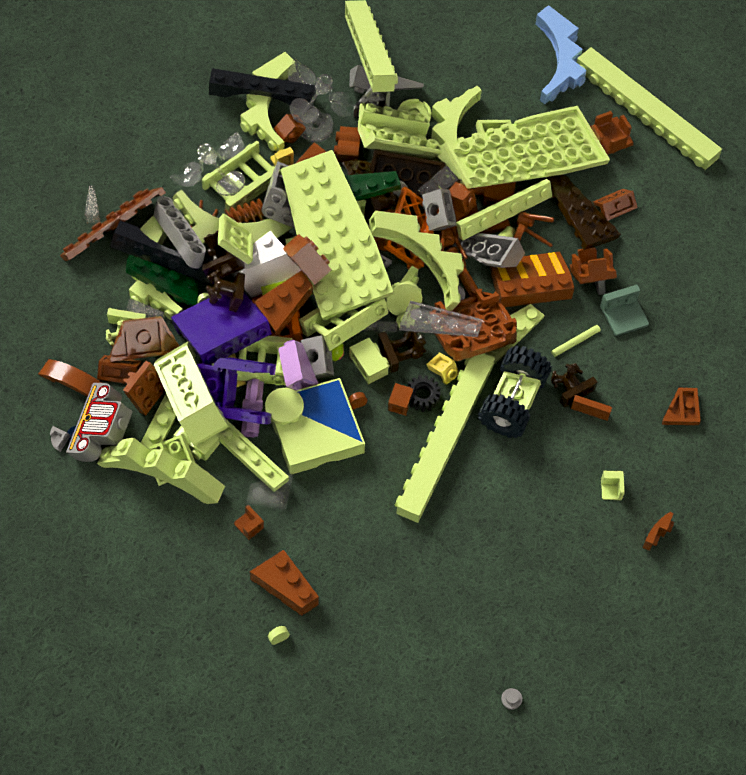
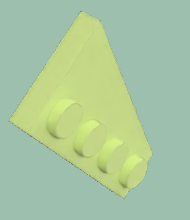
(526, 320)

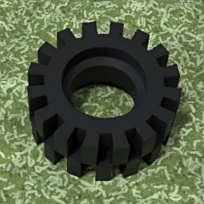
(427, 384)

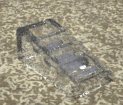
(91, 211)
(137, 307)

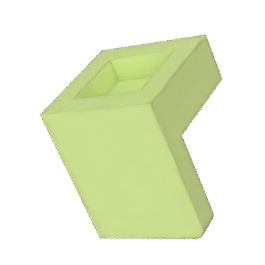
(612, 485)

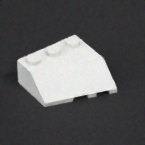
(268, 265)

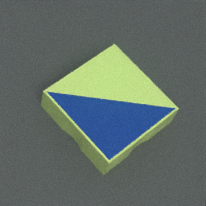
(324, 430)

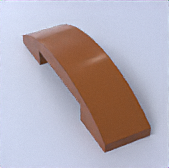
(68, 376)

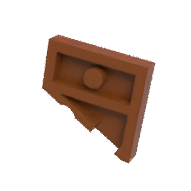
(683, 408)

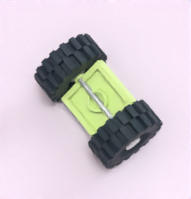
(521, 379)

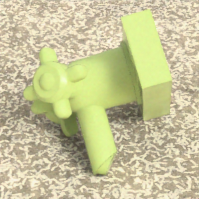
(117, 317)

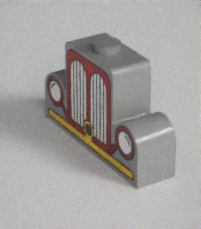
(100, 423)

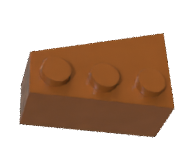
(284, 301)
(286, 582)

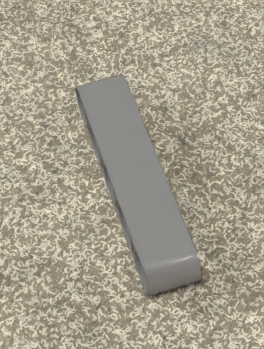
(179, 232)

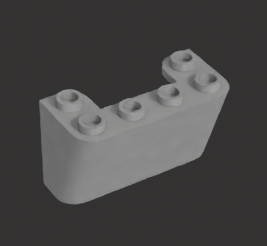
(276, 201)

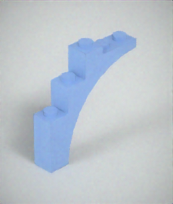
(563, 38)

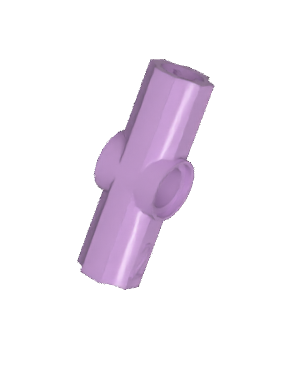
(252, 401)

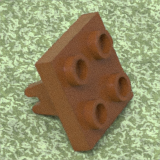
(144, 387)

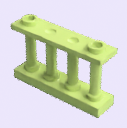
(248, 192)
(345, 329)
(266, 345)

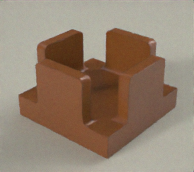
(612, 132)
(588, 268)

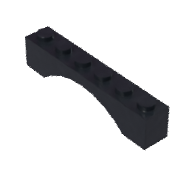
(230, 83)
(134, 242)

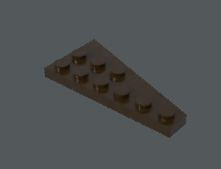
(581, 213)

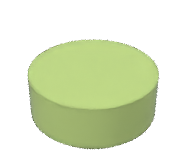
(278, 635)

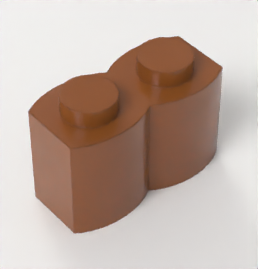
(348, 144)

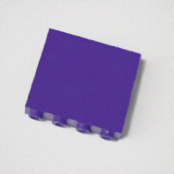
(219, 332)

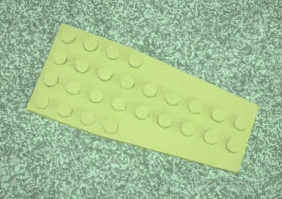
(528, 149)
(332, 219)

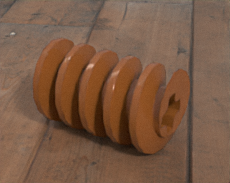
(247, 212)

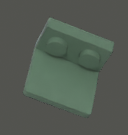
(623, 310)

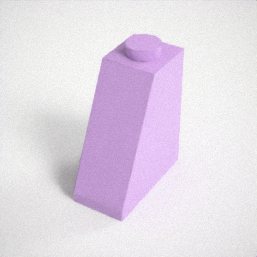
(296, 366)

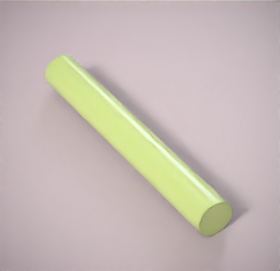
(576, 340)

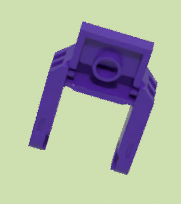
(222, 384)

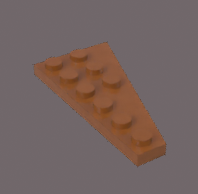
(126, 211)

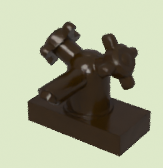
(379, 203)
(233, 290)
(572, 384)

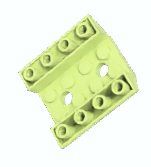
(396, 131)

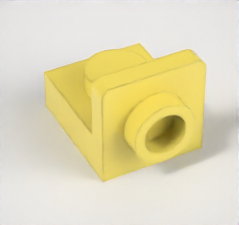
(284, 156)
(443, 367)

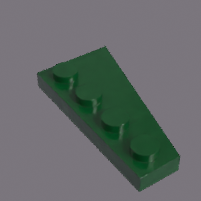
(373, 184)
(164, 280)

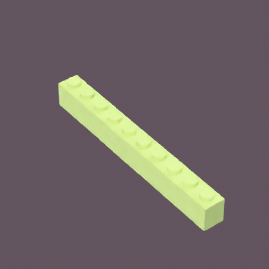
(370, 46)
(649, 109)
(445, 437)

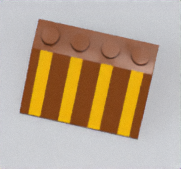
(534, 280)

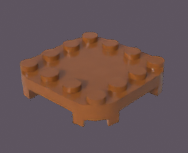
(496, 332)

